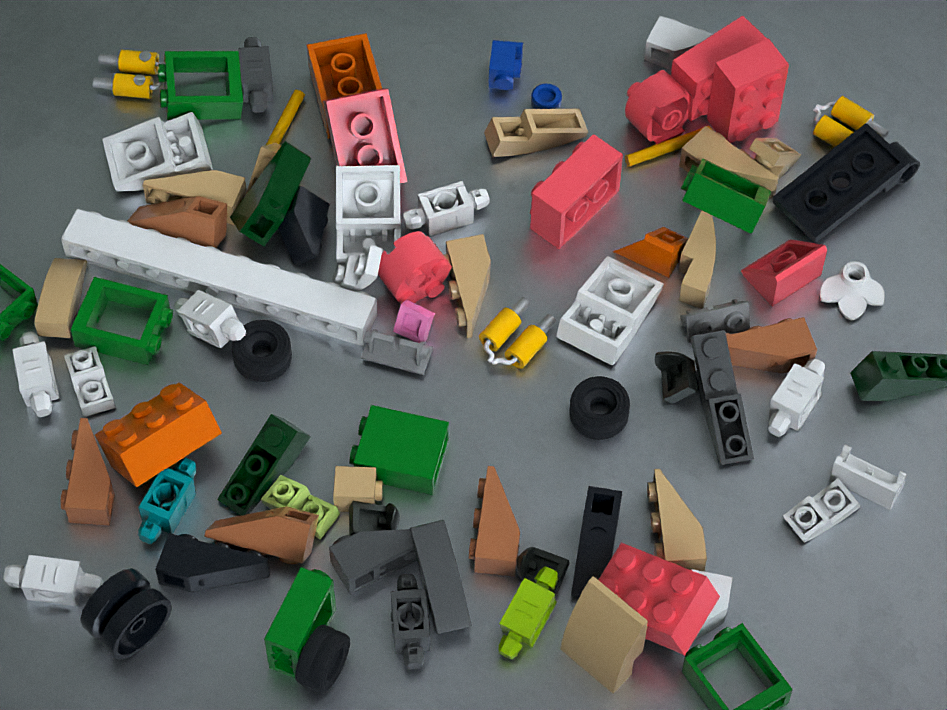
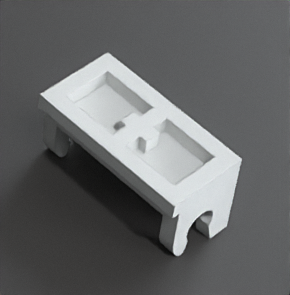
(867, 479)

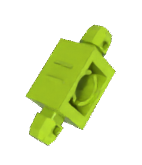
(528, 612)

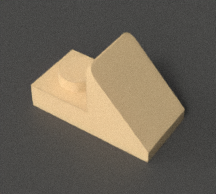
(774, 155)

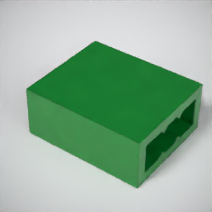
(402, 448)

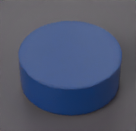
(546, 97)

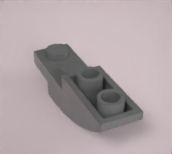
(720, 398)

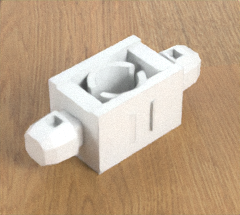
(439, 220)
(210, 319)
(35, 374)
(796, 397)
(52, 580)

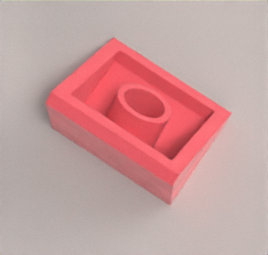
(786, 269)

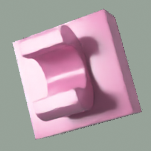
(413, 321)

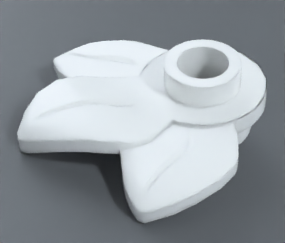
(852, 294)

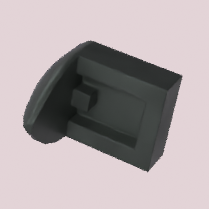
(677, 375)
(372, 517)
(534, 559)

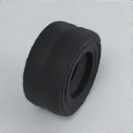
(267, 367)
(599, 390)
(322, 658)

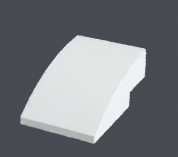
(156, 151)
(367, 209)
(609, 310)

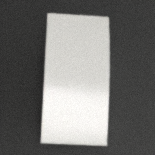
(358, 271)
(89, 381)
(822, 511)

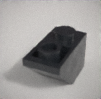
(304, 226)

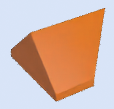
(657, 251)

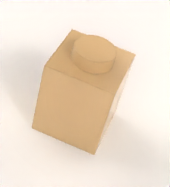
(356, 485)

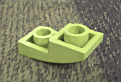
(295, 495)

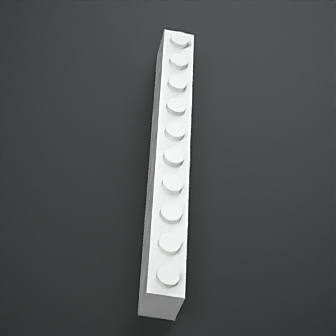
(230, 278)

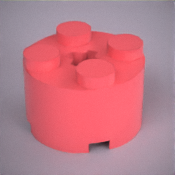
(659, 107)
(414, 268)

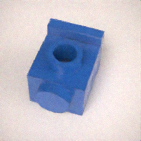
(505, 64)

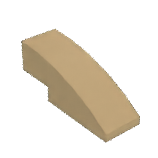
(534, 131)
(698, 262)
(60, 298)

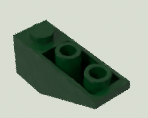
(271, 195)
(898, 375)
(267, 458)

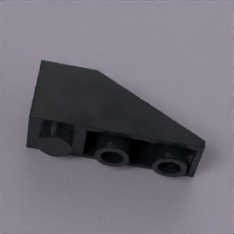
(596, 535)
(204, 566)

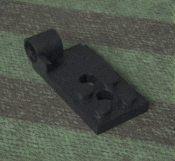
(865, 162)

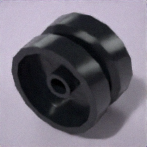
(125, 613)

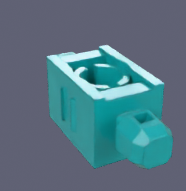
(167, 519)

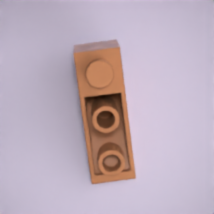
(192, 218)
(773, 346)
(89, 487)
(498, 531)
(275, 532)

